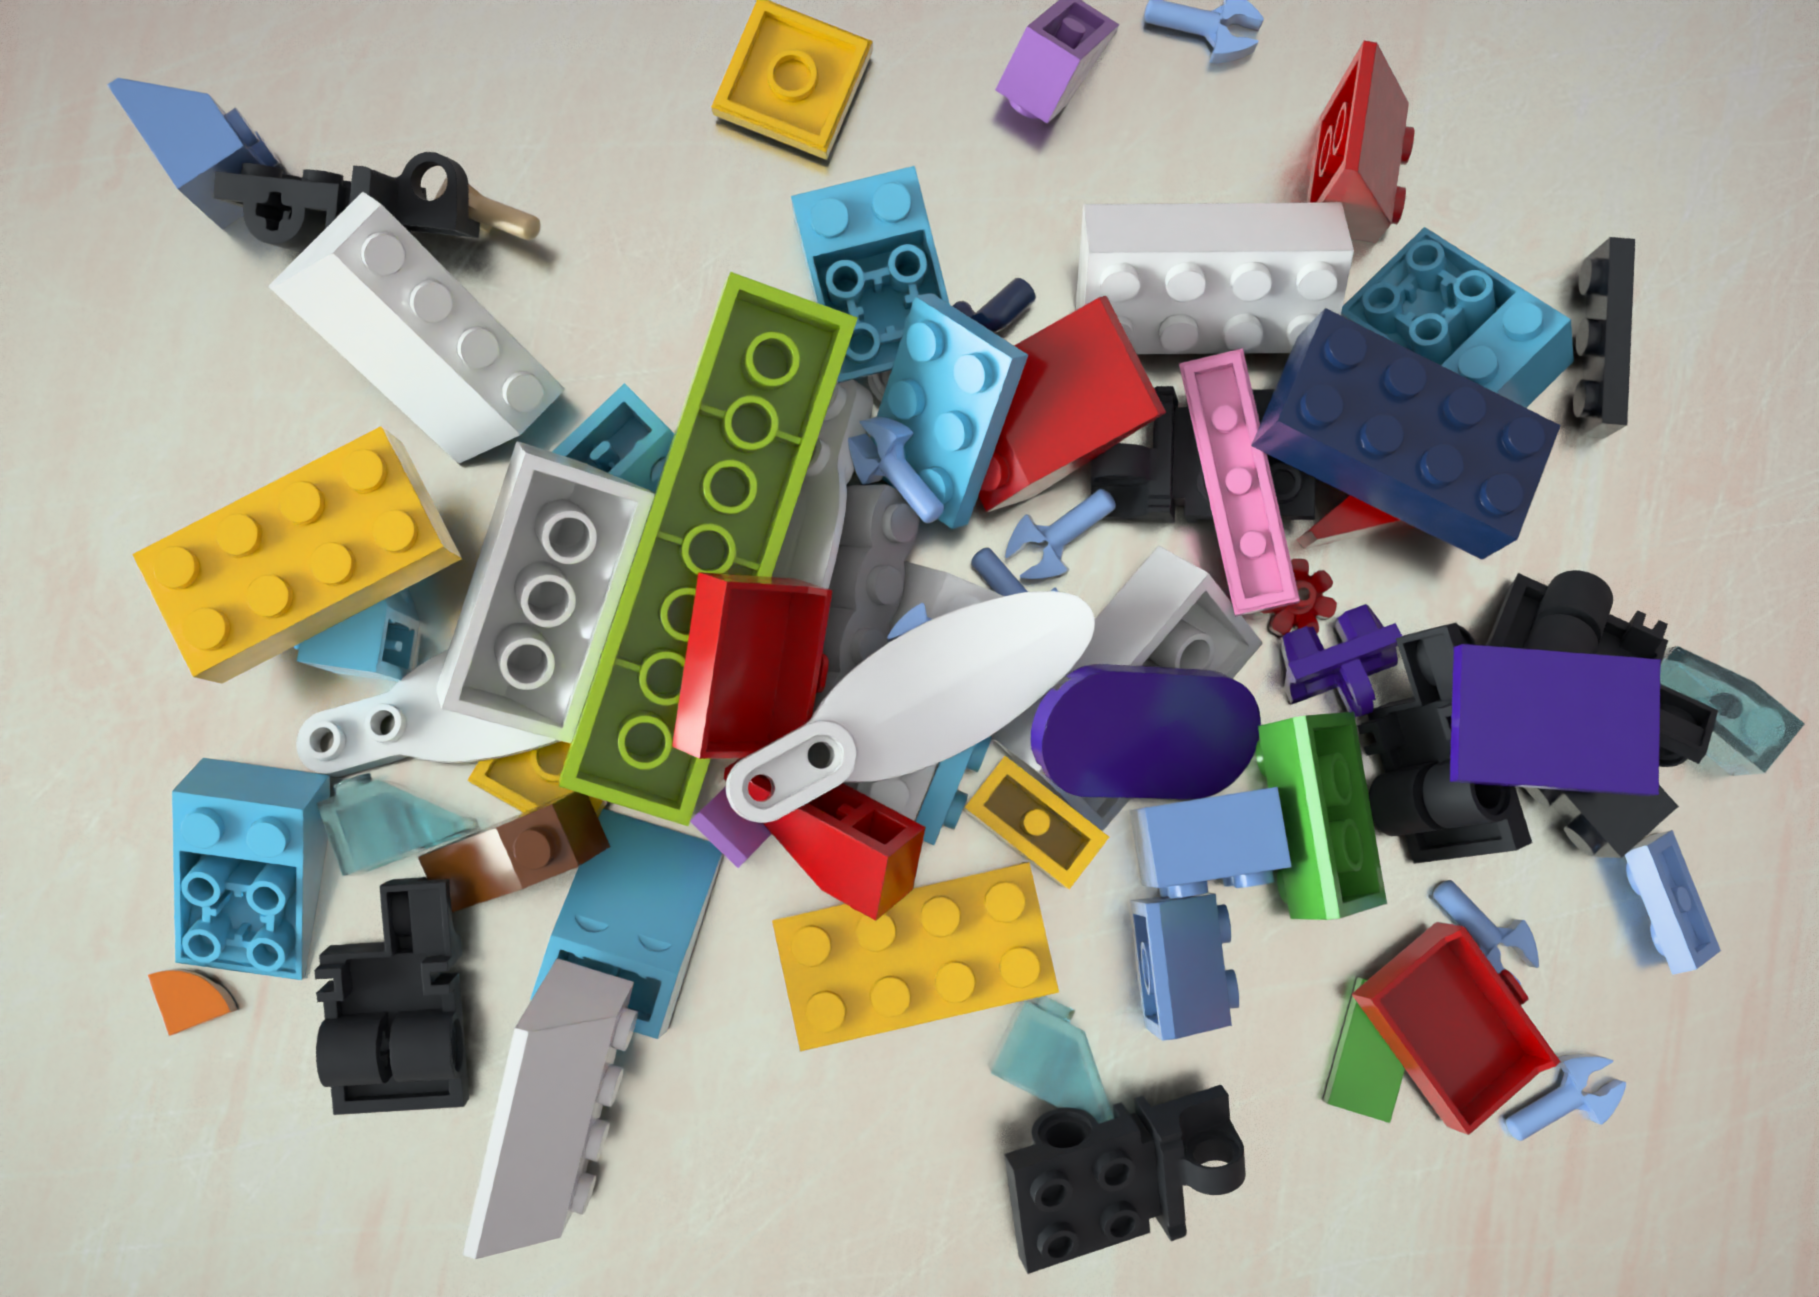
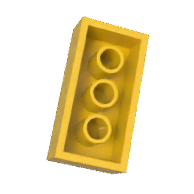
(296, 557)
(925, 960)

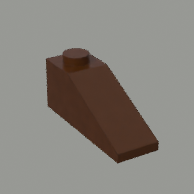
(518, 851)

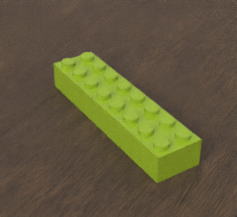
(714, 511)

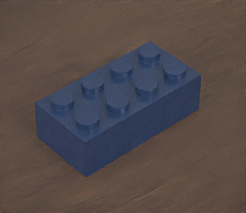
(1406, 435)

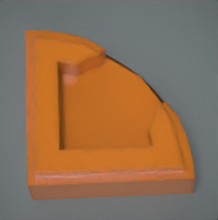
(188, 999)

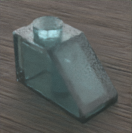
(1749, 722)
(386, 822)
(1050, 1058)

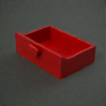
(750, 663)
(1456, 1025)

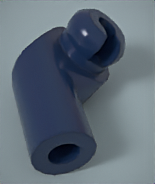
(1003, 307)

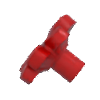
(1311, 604)

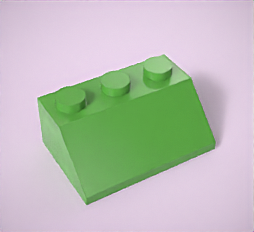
(1324, 816)

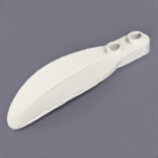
(820, 510)
(922, 698)
(419, 731)

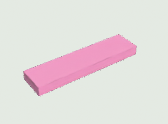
(1239, 483)

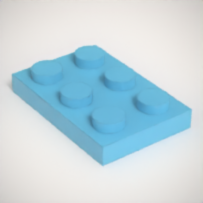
(954, 393)

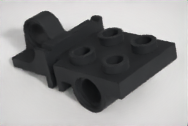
(297, 209)
(1156, 480)
(1576, 618)
(1415, 748)
(390, 1012)
(1104, 1181)

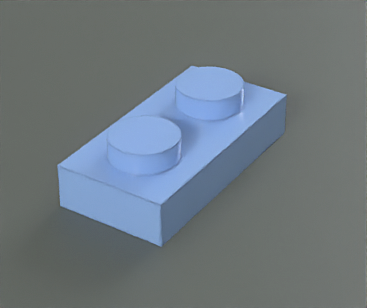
(1672, 902)

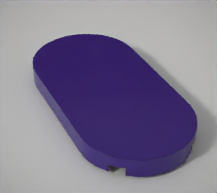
(1145, 732)

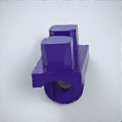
(1346, 666)

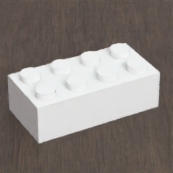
(1215, 272)

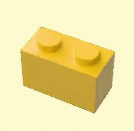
(1036, 823)

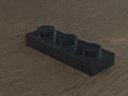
(1605, 338)

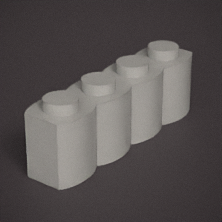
(866, 577)

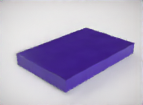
(1555, 720)

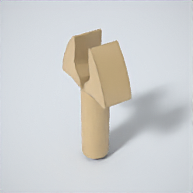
(498, 215)

